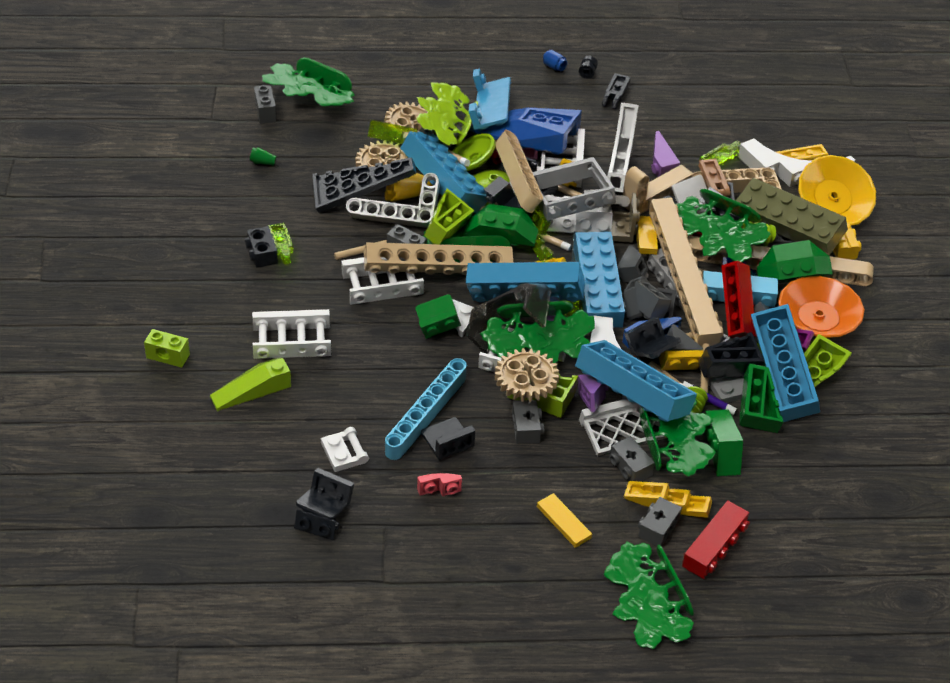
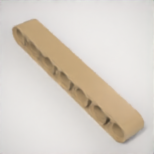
(519, 171)

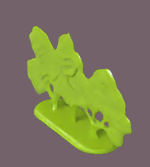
(443, 113)

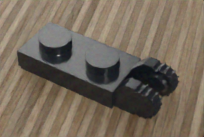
(616, 89)

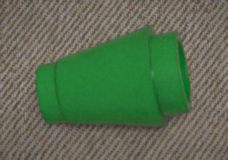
(260, 156)

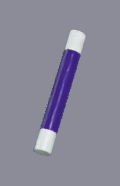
(715, 401)

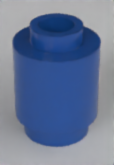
(554, 60)

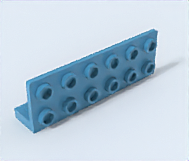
(492, 101)

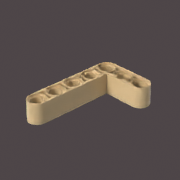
(742, 177)
(638, 183)

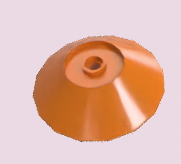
(823, 306)

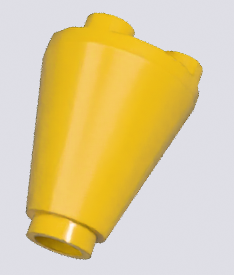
(405, 188)

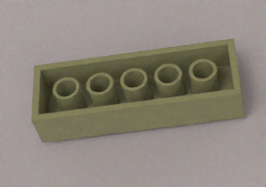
(794, 216)

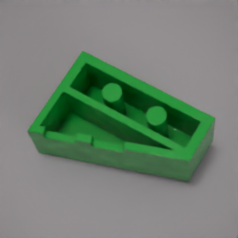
(758, 401)
(726, 441)

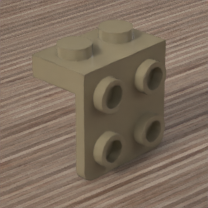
(624, 223)

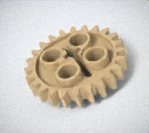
(404, 115)
(379, 153)
(526, 375)

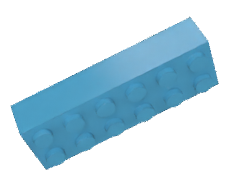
(434, 157)
(600, 270)
(493, 279)
(786, 362)
(635, 380)

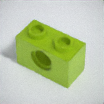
(167, 348)

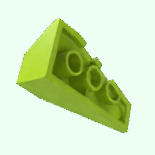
(824, 358)
(254, 383)

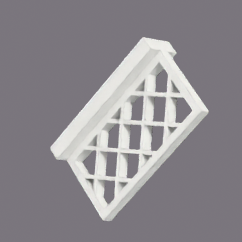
(616, 411)

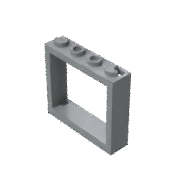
(579, 203)

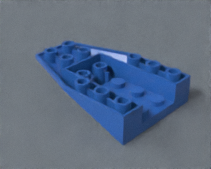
(538, 128)

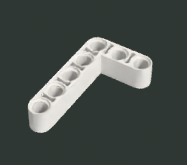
(400, 209)

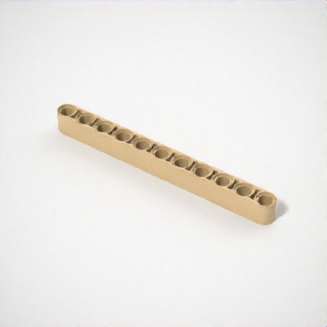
(843, 269)

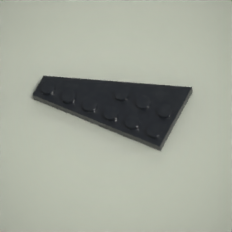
(357, 181)

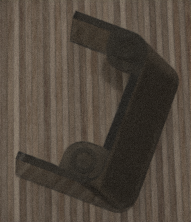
(536, 305)

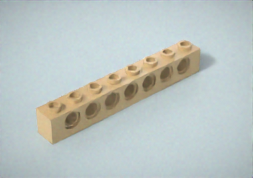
(429, 254)

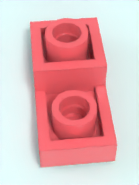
(445, 483)

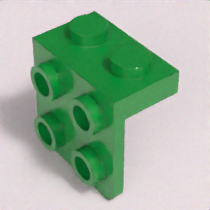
(437, 316)

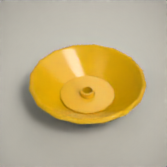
(842, 179)

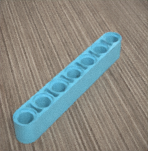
(425, 409)

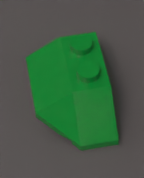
(503, 221)
(794, 261)

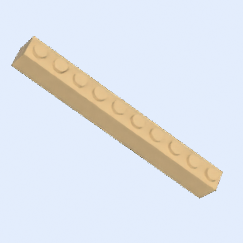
(685, 272)

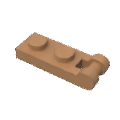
(714, 176)

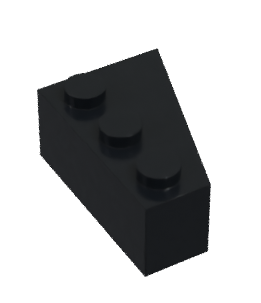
(730, 358)

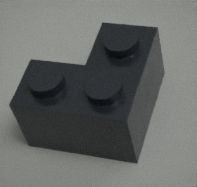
(502, 194)

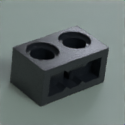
(261, 247)

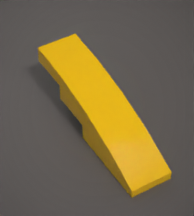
(646, 236)
(649, 492)

